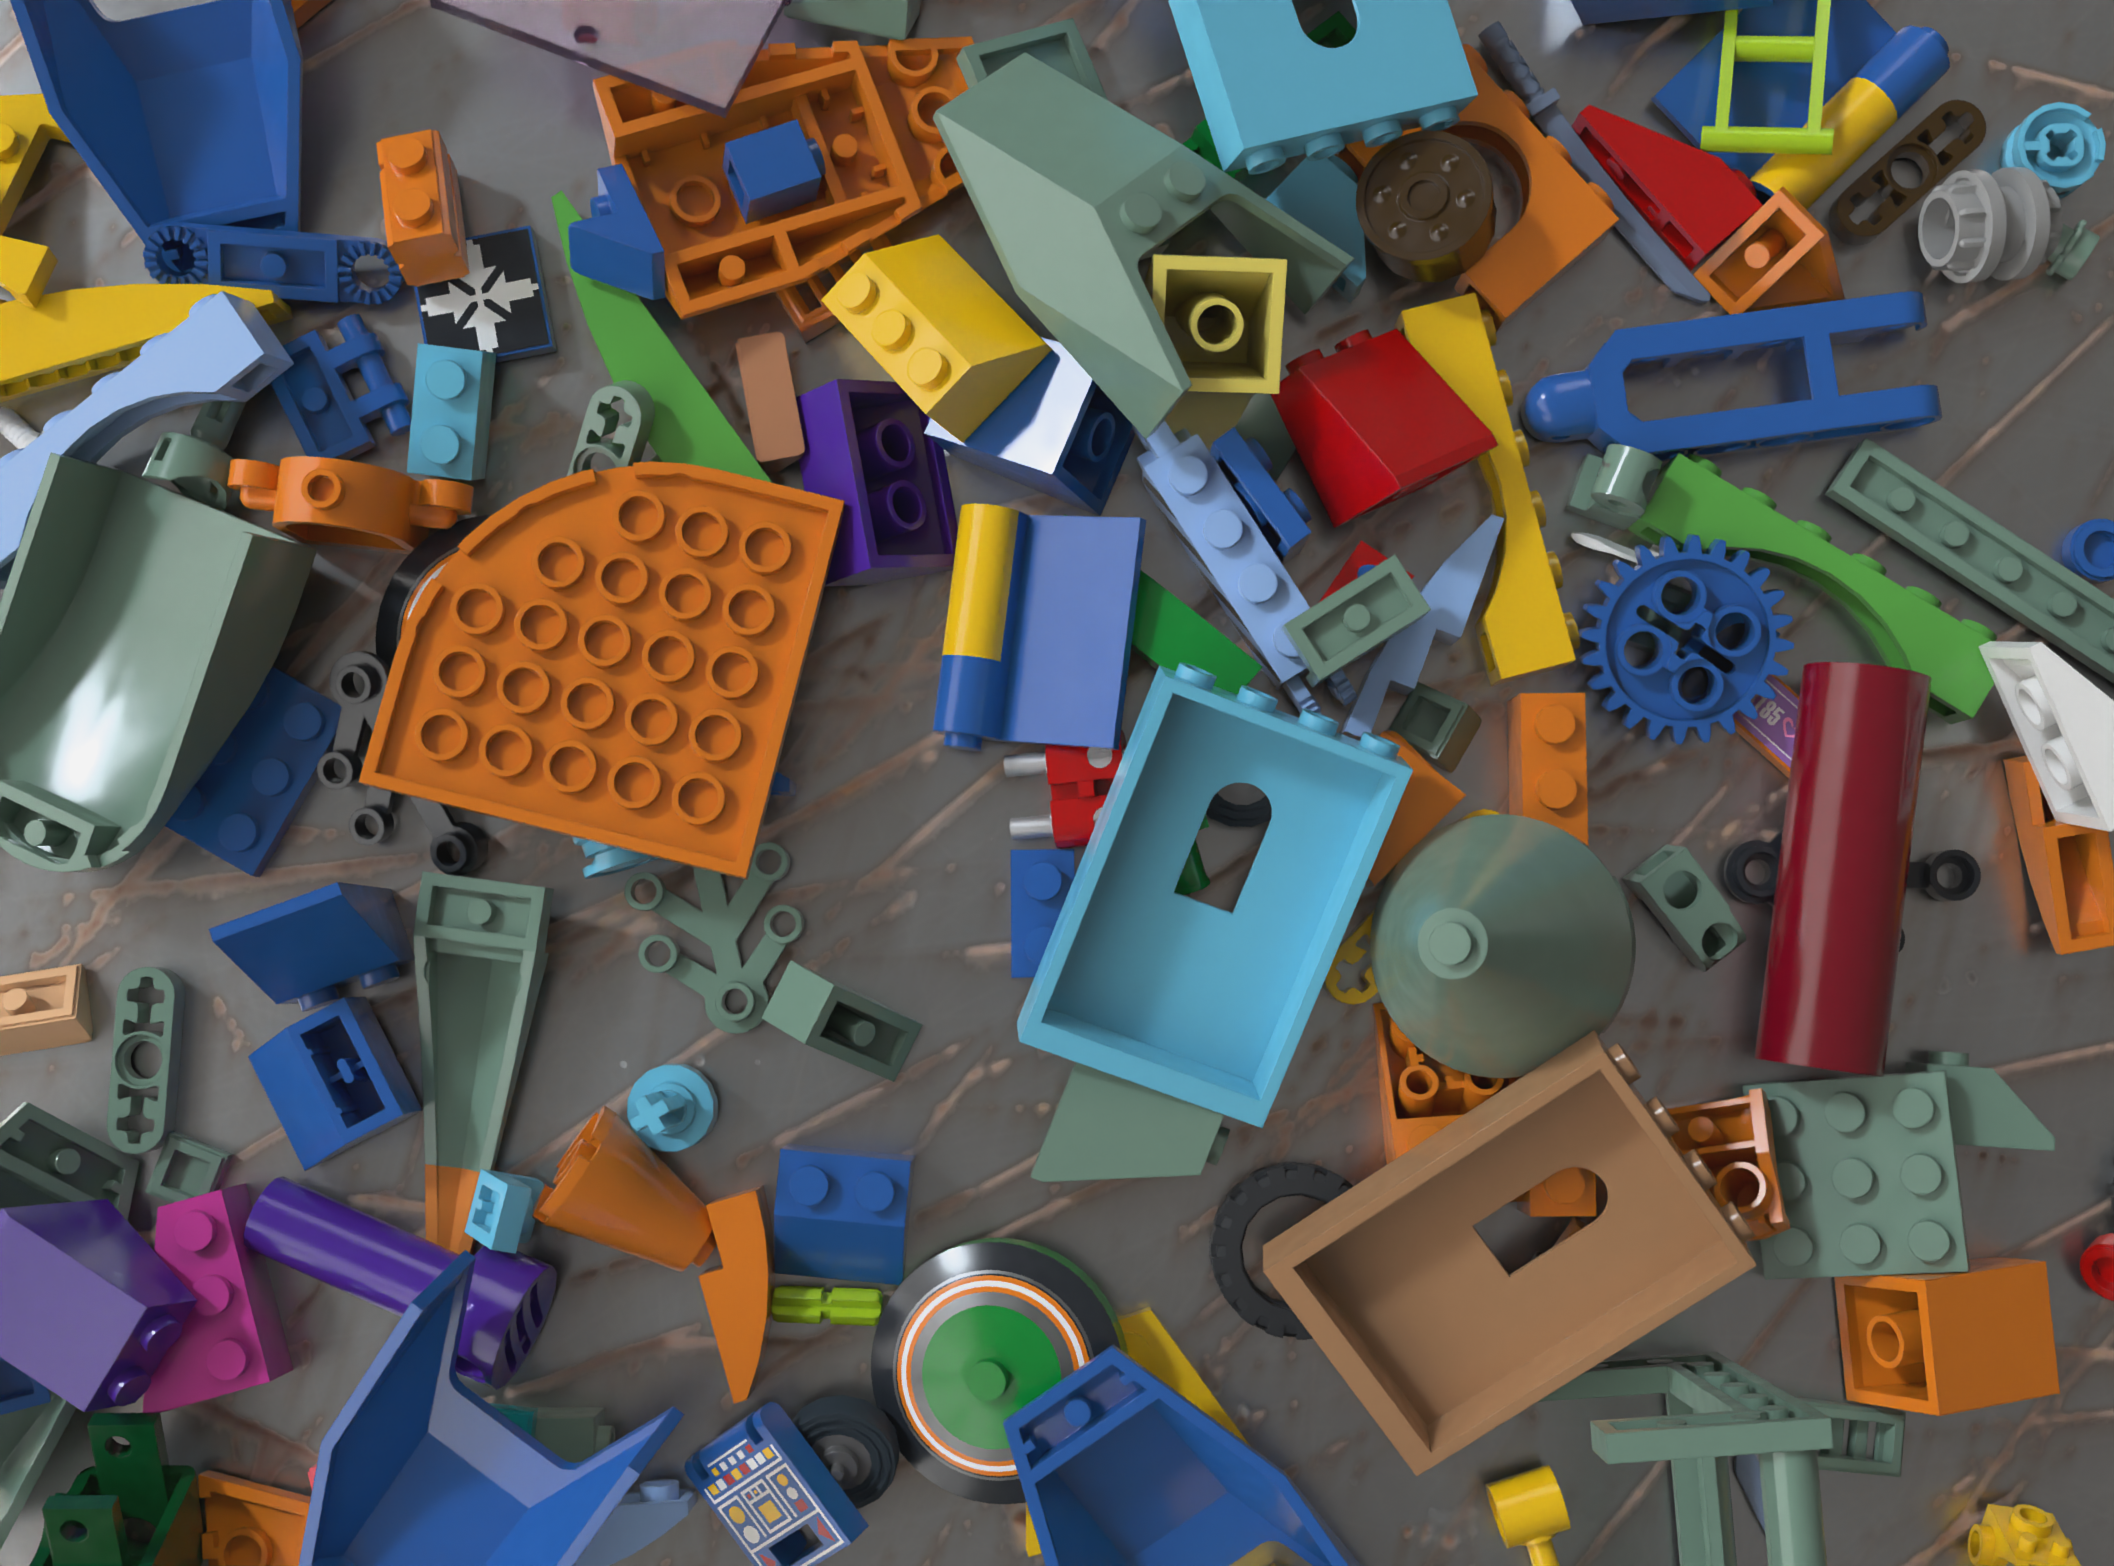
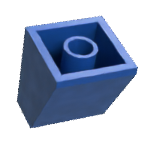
(1051, 435)

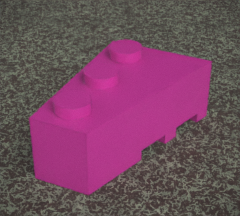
(235, 1326)

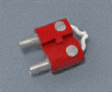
(1078, 790)

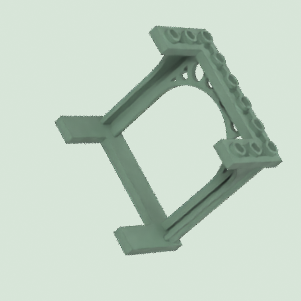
(1715, 1414)

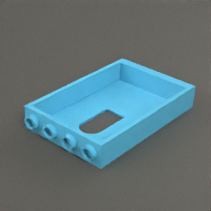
(1284, 96)
(1177, 986)

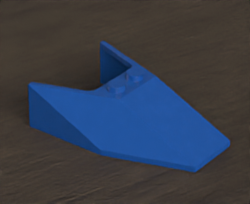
(178, 109)
(443, 1477)
(1146, 1478)

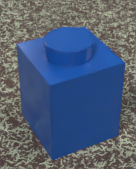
(773, 170)

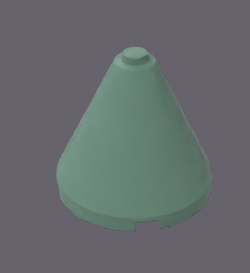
(1501, 944)

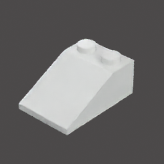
(2062, 728)

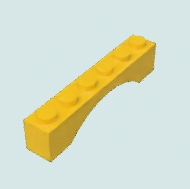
(1522, 618)

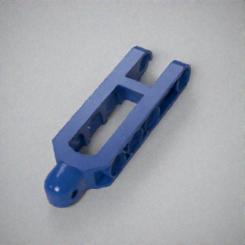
(1595, 406)

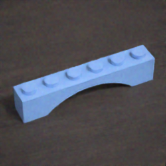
(211, 356)

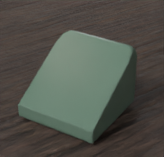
(1266, 426)
(1436, 726)

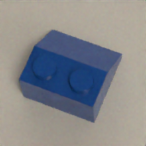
(842, 1213)

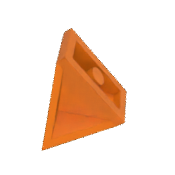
(1773, 261)

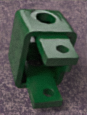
(125, 1483)

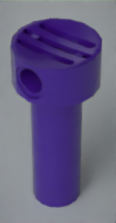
(392, 1267)

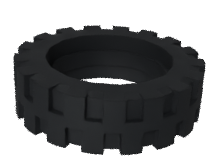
(1230, 1229)

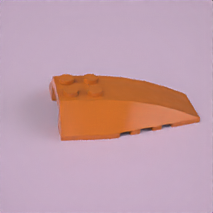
(878, 145)

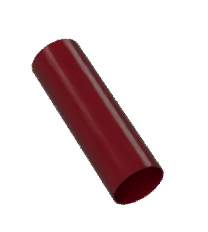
(1843, 867)

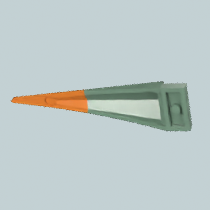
(476, 995)

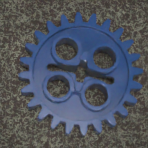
(1716, 590)

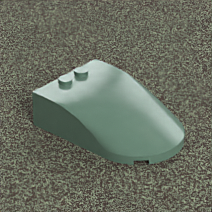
(127, 658)

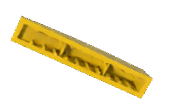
(99, 330)

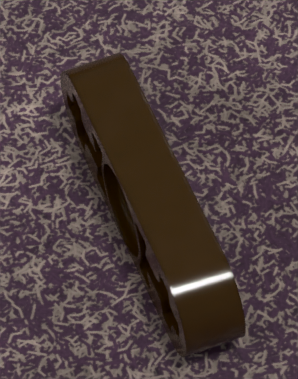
(1909, 147)

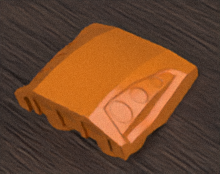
(1740, 1152)

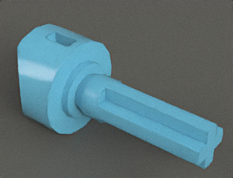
(672, 1107)

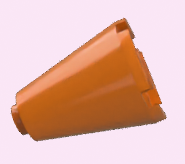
(625, 1198)

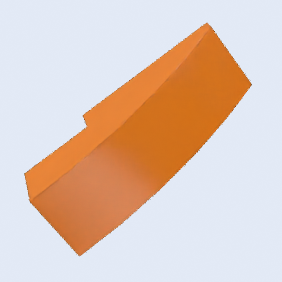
(2065, 865)
(742, 1287)

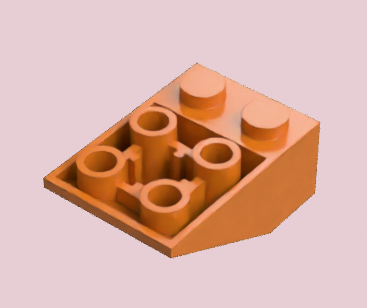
(1420, 1092)

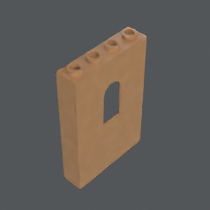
(1427, 1312)

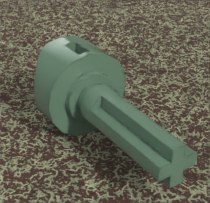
(198, 461)

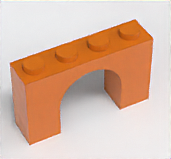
(1558, 210)

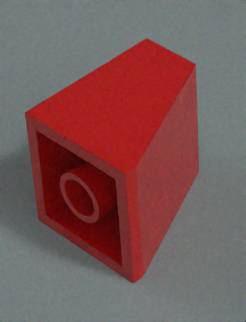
(1375, 423)

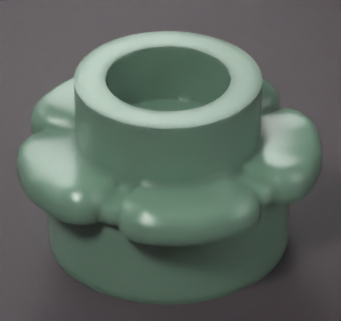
(2072, 250)

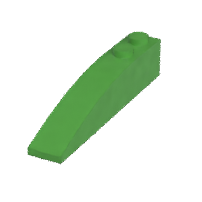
(636, 349)

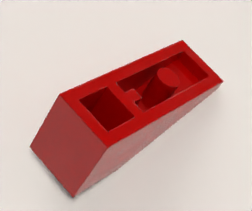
(1675, 187)

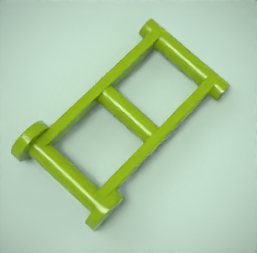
(1772, 49)

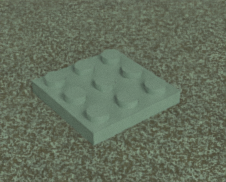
(1865, 1177)

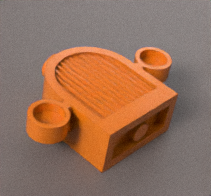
(349, 502)

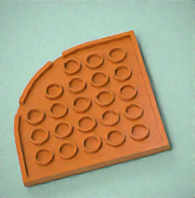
(614, 661)

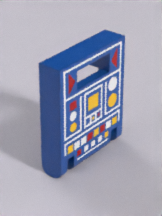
(769, 1485)

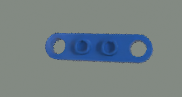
(274, 260)

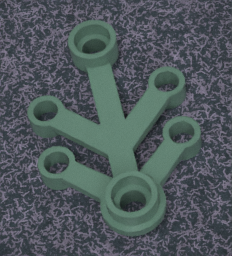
(720, 927)

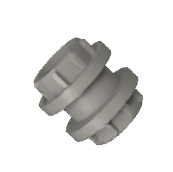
(1990, 225)

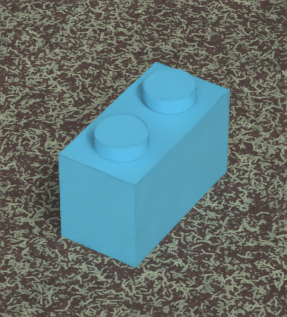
(451, 412)

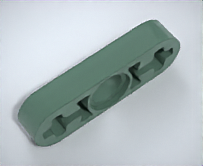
(602, 420)
(161, 1107)

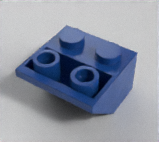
(334, 1080)

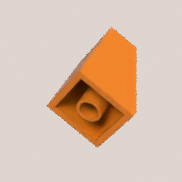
(1948, 1337)

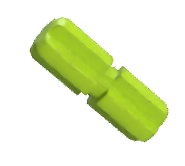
(813, 1305)

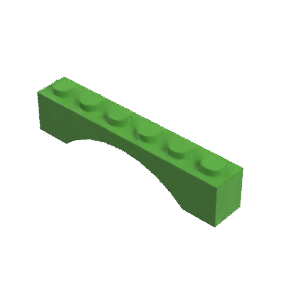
(1900, 621)

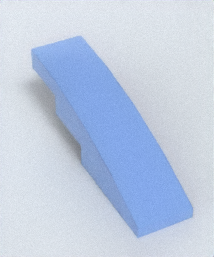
(1402, 657)

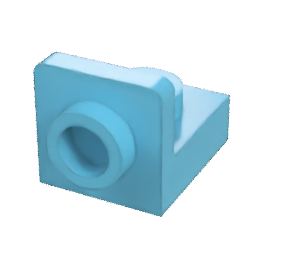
(503, 1210)

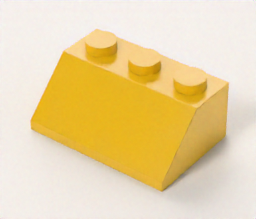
(937, 330)

